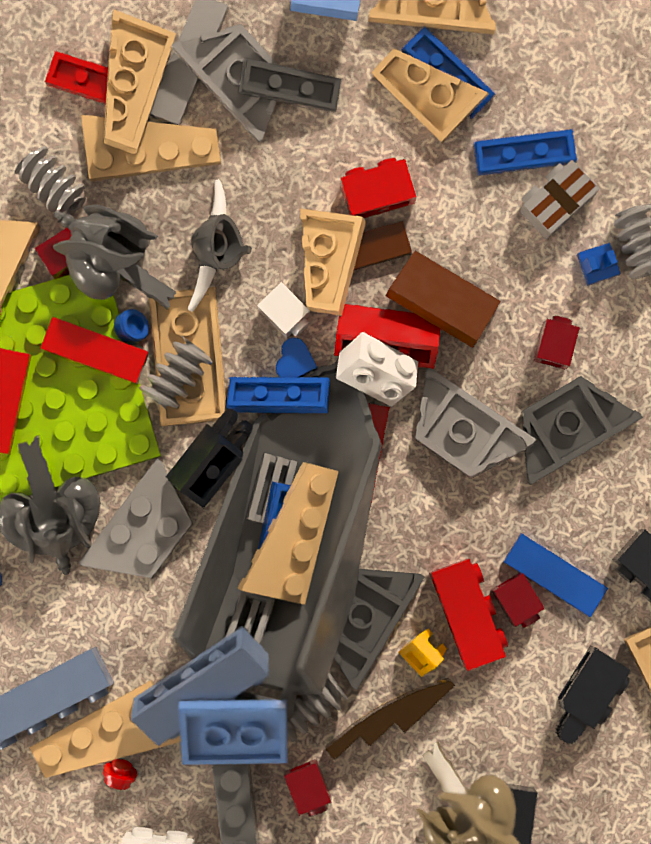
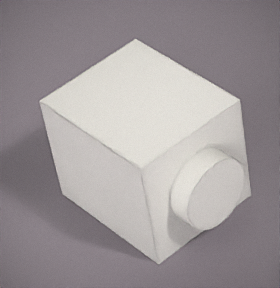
(285, 311)

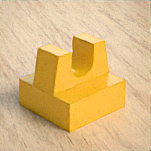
(422, 654)

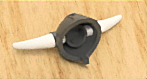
(215, 245)

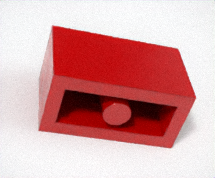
(378, 188)

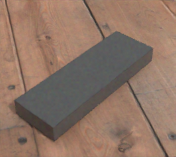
(289, 85)

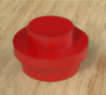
(119, 774)

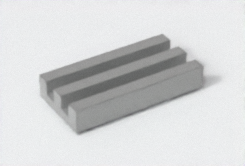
(288, 478)
(252, 614)

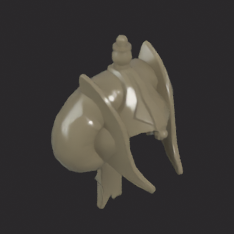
(477, 814)

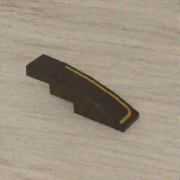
(402, 710)

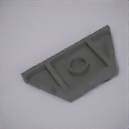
(570, 425)
(372, 617)

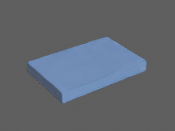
(233, 732)

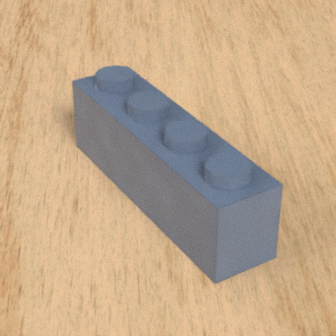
(212, 676)
(52, 693)

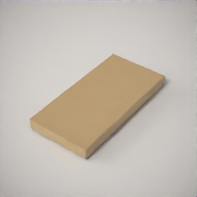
(208, 398)

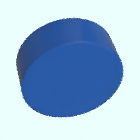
(131, 326)

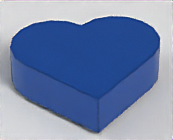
(295, 359)

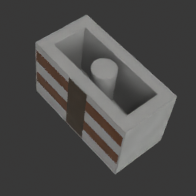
(558, 199)

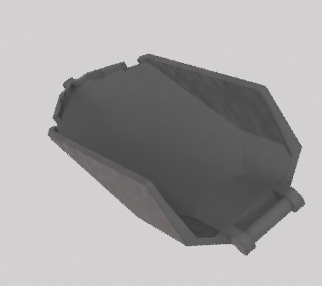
(298, 635)

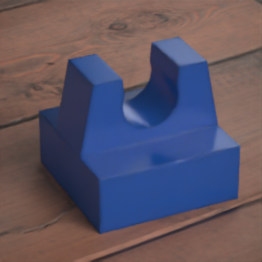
(598, 264)

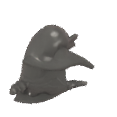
(107, 249)
(51, 519)

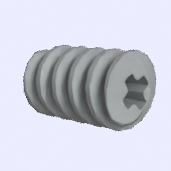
(49, 182)
(638, 233)
(176, 374)
(310, 705)

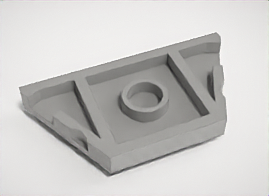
(218, 63)
(465, 429)
(142, 528)

